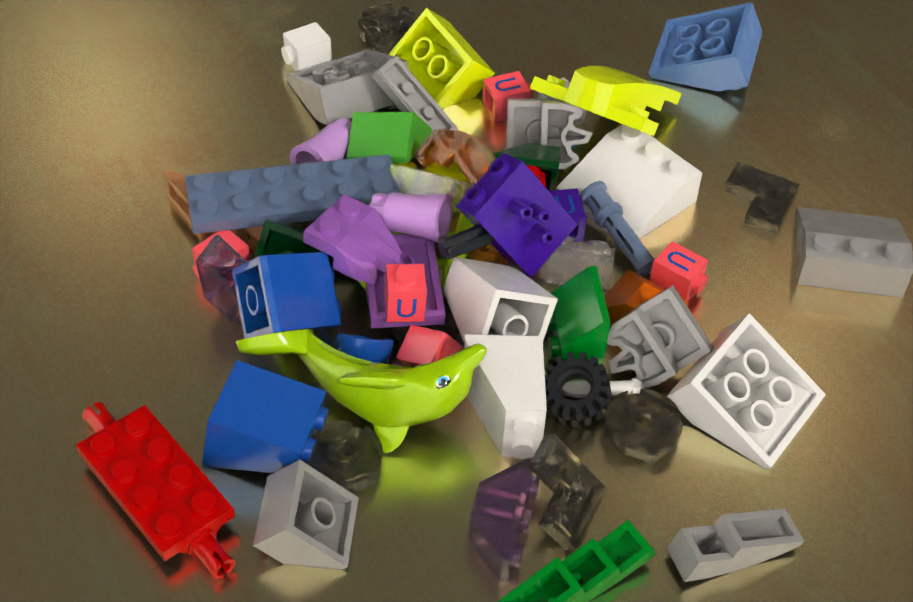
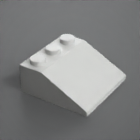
(638, 175)
(748, 393)

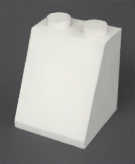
(496, 300)
(510, 392)

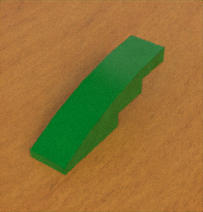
(587, 570)

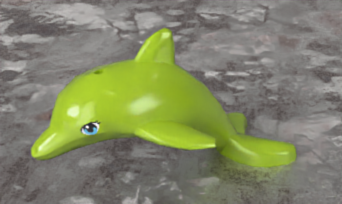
(378, 392)

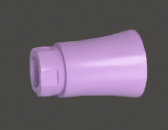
(326, 145)
(415, 213)

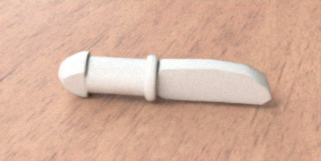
(581, 389)

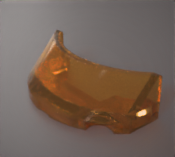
(460, 148)

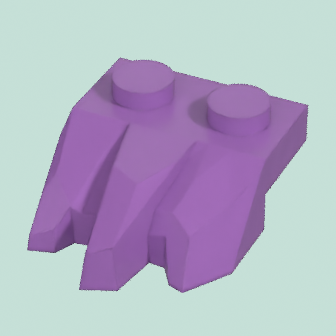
(354, 238)

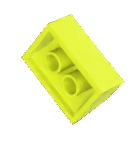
(442, 60)

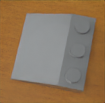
(342, 86)
(852, 252)

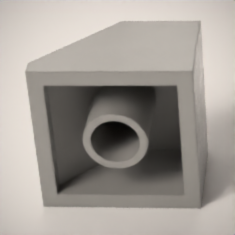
(306, 518)

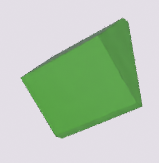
(387, 134)

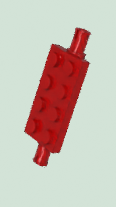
(157, 485)

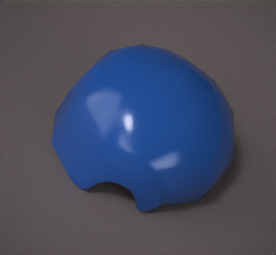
(364, 347)

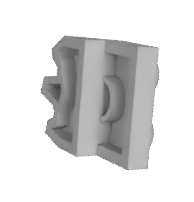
(545, 124)
(657, 339)

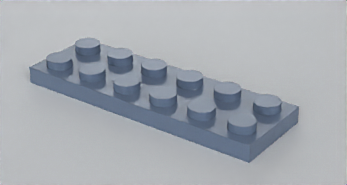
(283, 192)

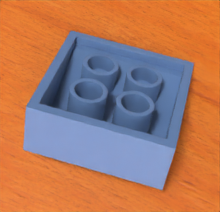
(709, 49)

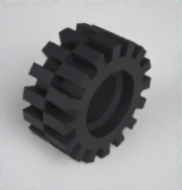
(577, 369)

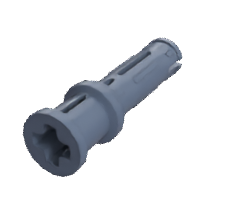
(609, 216)

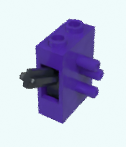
(513, 215)

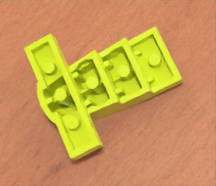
(610, 95)

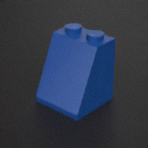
(286, 293)
(263, 421)

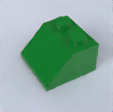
(579, 318)

